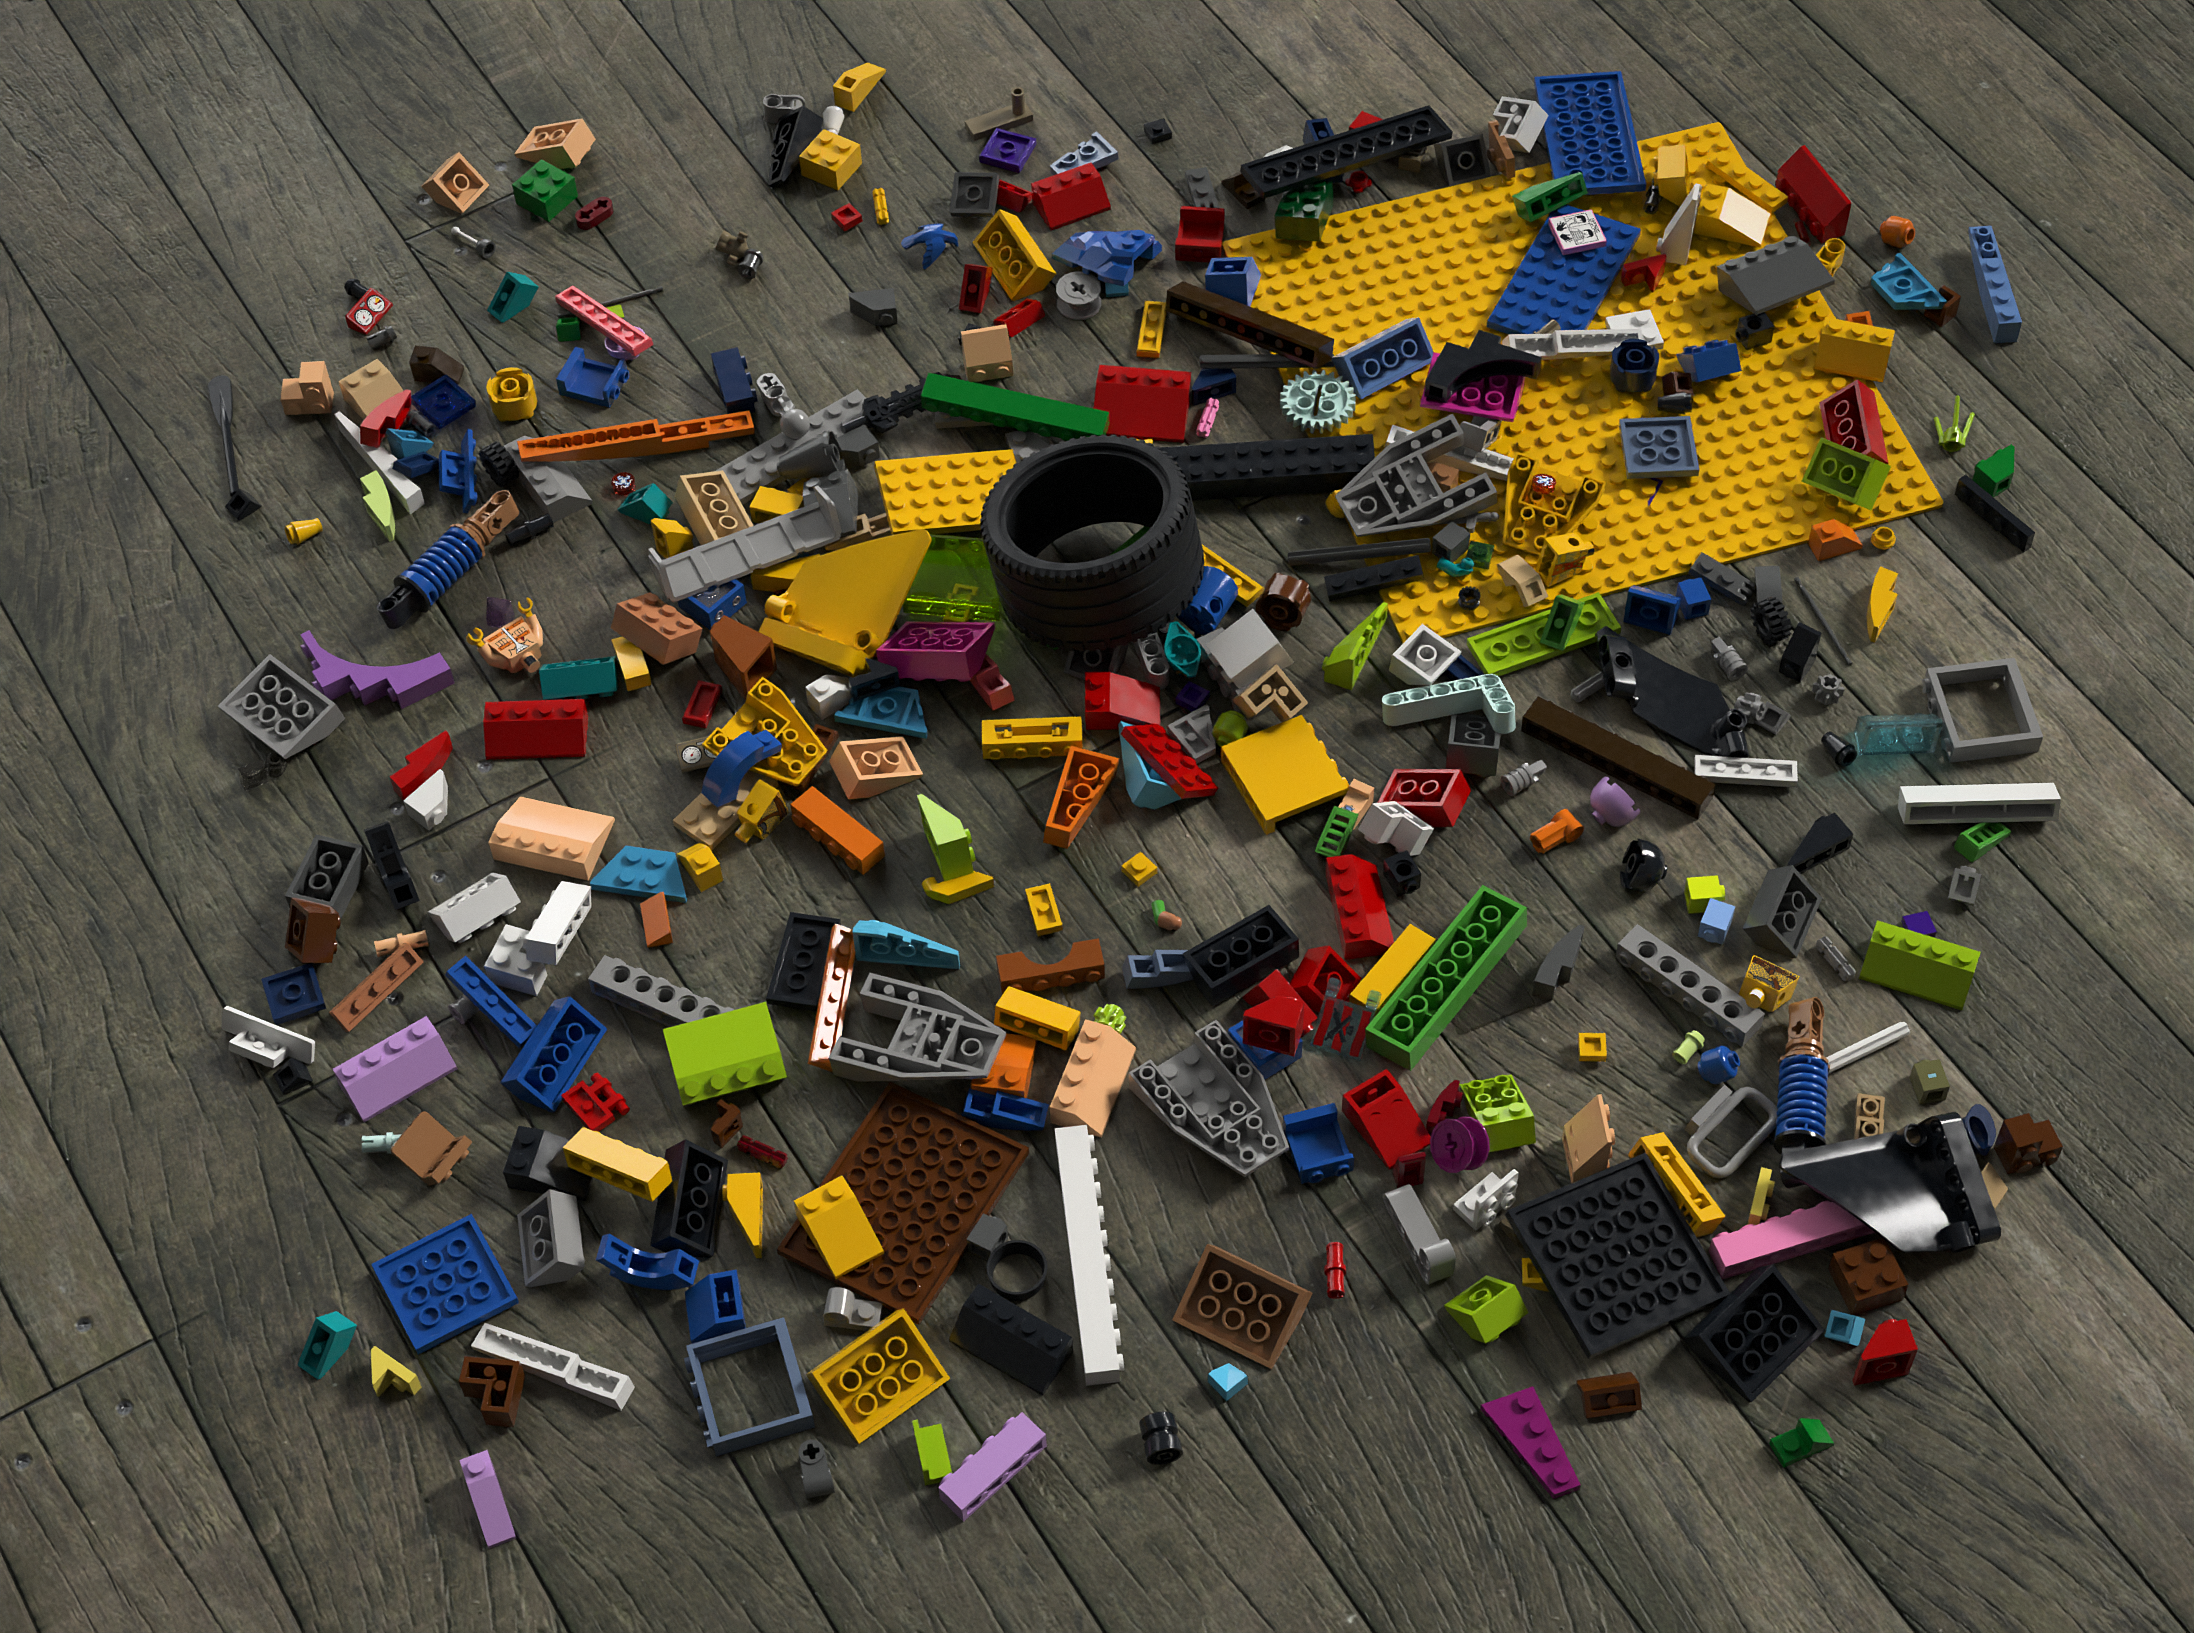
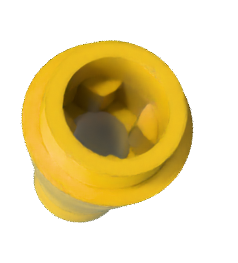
(302, 530)

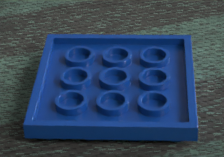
(444, 1283)

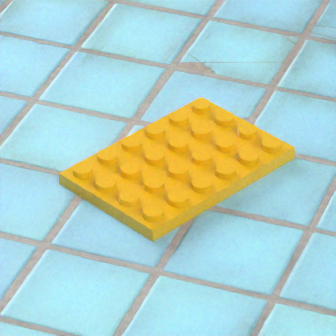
(939, 490)

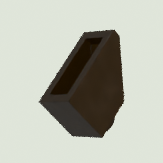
(432, 363)

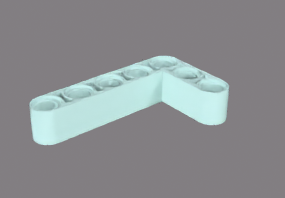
(1452, 698)

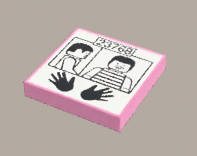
(1577, 232)

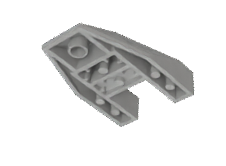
(1401, 492)
(932, 1042)

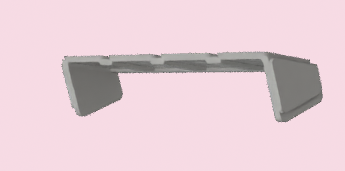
(747, 549)

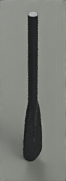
(222, 403)

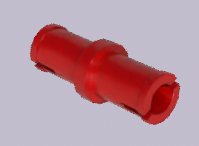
(1335, 1270)

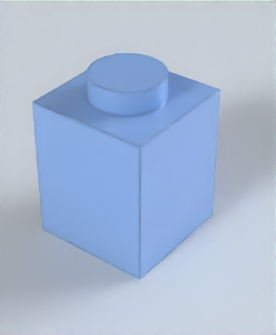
(1716, 921)

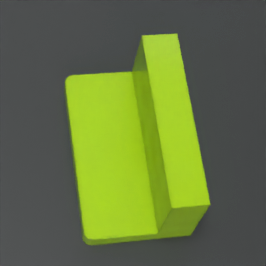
(932, 1452)

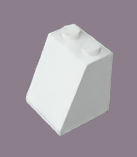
(1247, 650)

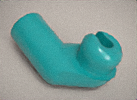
(1456, 570)

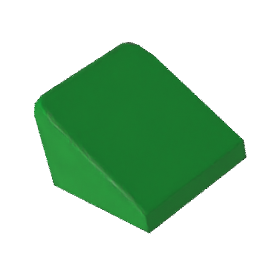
(568, 329)

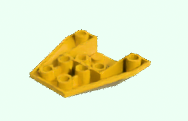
(1537, 516)
(772, 711)

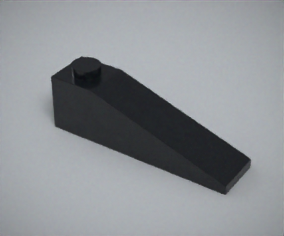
(792, 137)

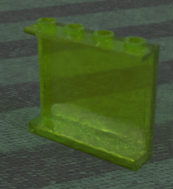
(954, 581)

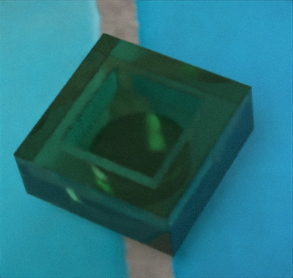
(1480, 554)

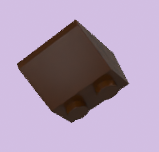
(312, 931)

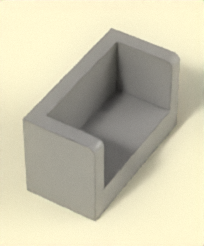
(1480, 433)

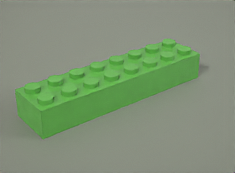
(1446, 977)

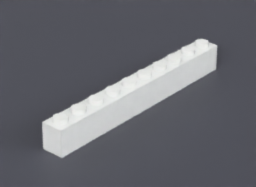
(1087, 1255)

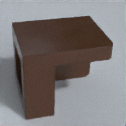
(1949, 310)

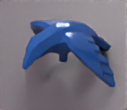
(934, 239)

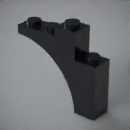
(1483, 359)

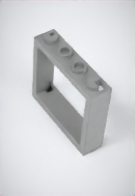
(2007, 669)

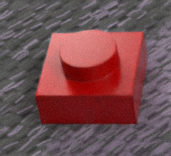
(846, 217)

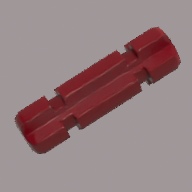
(762, 1151)

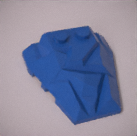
(1108, 253)

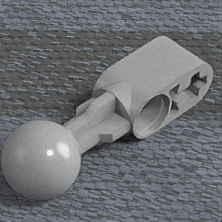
(793, 421)

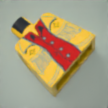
(1562, 557)

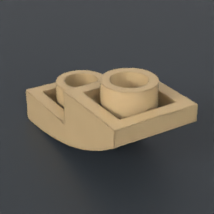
(1868, 1115)

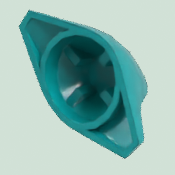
(1182, 650)

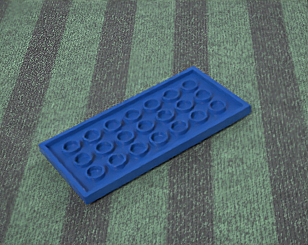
(1591, 131)
(1562, 285)

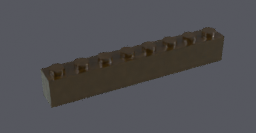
(1249, 325)
(1618, 757)

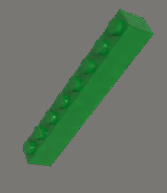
(1012, 409)

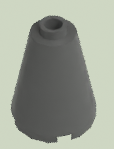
(813, 458)

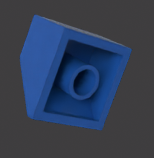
(1651, 609)

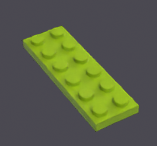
(1519, 643)

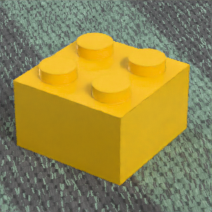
(830, 159)

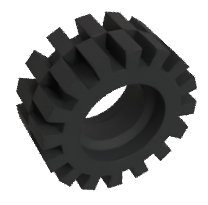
(498, 464)
(1771, 620)

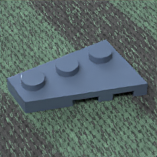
(1095, 151)

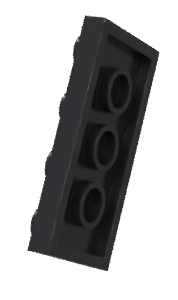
(801, 962)

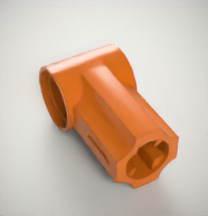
(1560, 829)

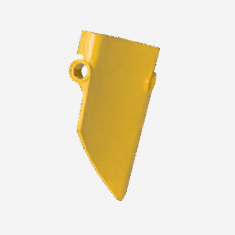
(846, 601)

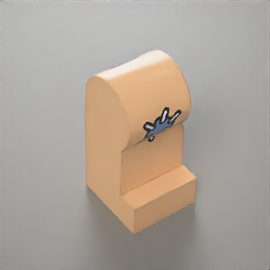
(1357, 800)

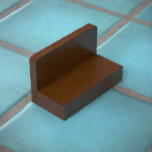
(1610, 1394)

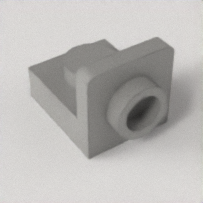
(1964, 885)

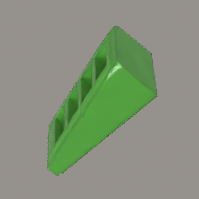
(1324, 839)
(1979, 839)

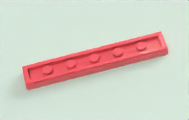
(604, 320)

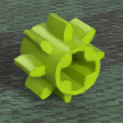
(1111, 1016)

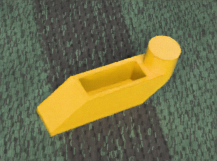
(957, 888)

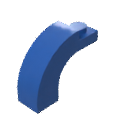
(733, 762)
(646, 1269)

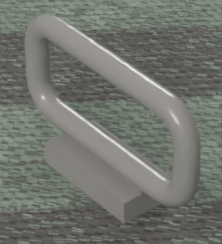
(1713, 1113)

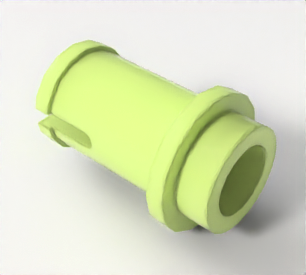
(1692, 1042)

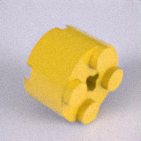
(512, 395)

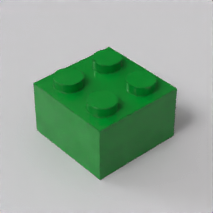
(545, 190)

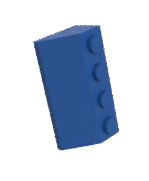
(554, 1054)

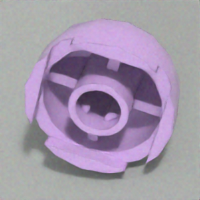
(1612, 804)

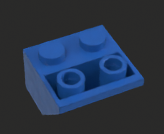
(1233, 278)
(1710, 360)
(715, 1306)

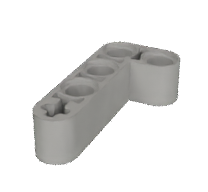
(1430, 1254)

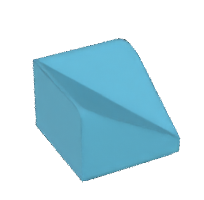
(1845, 1328)
(1227, 1380)

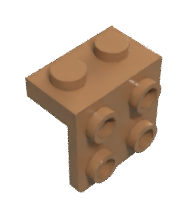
(430, 1149)

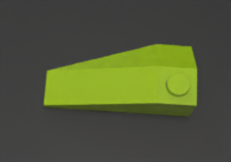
(1352, 652)

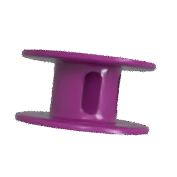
(1459, 1144)

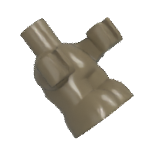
(733, 246)

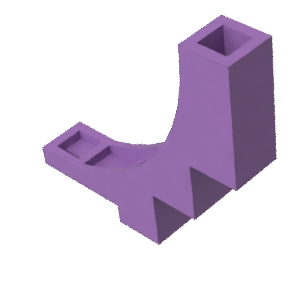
(401, 683)

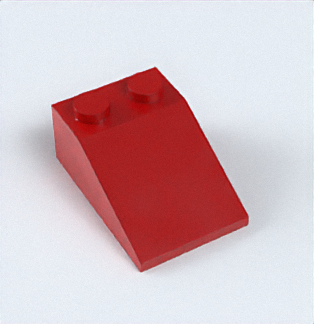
(1117, 699)
(1429, 794)

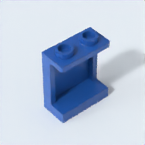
(591, 379)
(1317, 1143)

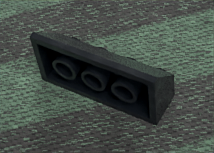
(1241, 955)
(691, 1203)
(1011, 1339)

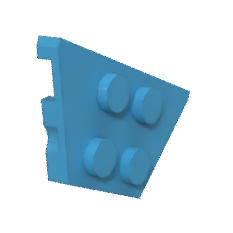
(1905, 287)
(890, 711)
(642, 874)

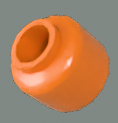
(1897, 231)

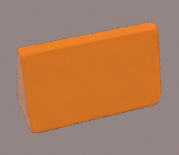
(656, 921)

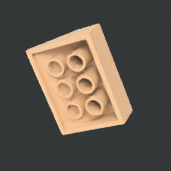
(550, 838)

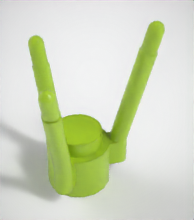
(1953, 438)

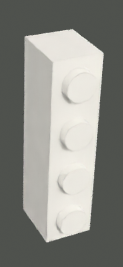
(557, 923)

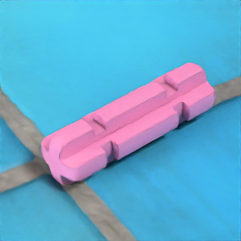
(1207, 418)

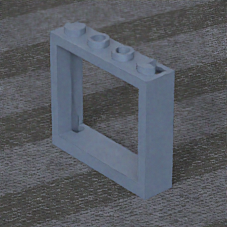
(733, 1343)

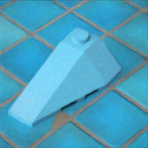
(1142, 781)

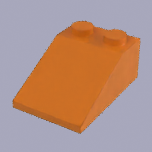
(1011, 1067)

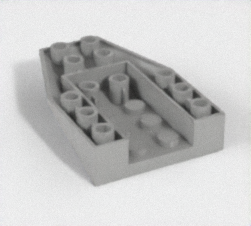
(1214, 1101)

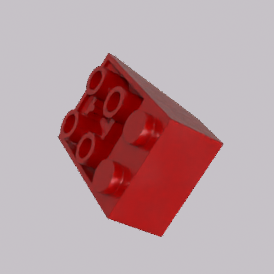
(1385, 1118)

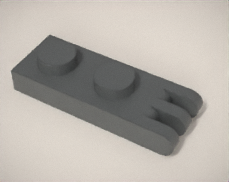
(1201, 188)
(1722, 579)

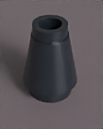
(1676, 403)
(1839, 749)

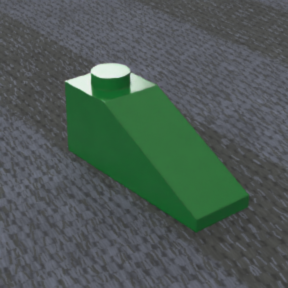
(1549, 196)

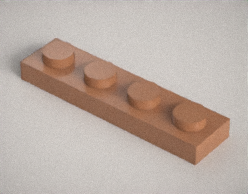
(376, 987)

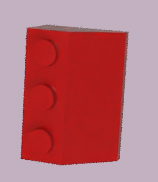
(1070, 196)

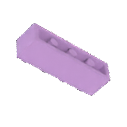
(992, 1466)

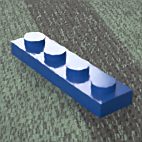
(491, 1001)

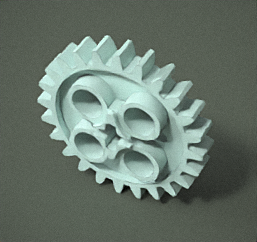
(1300, 399)

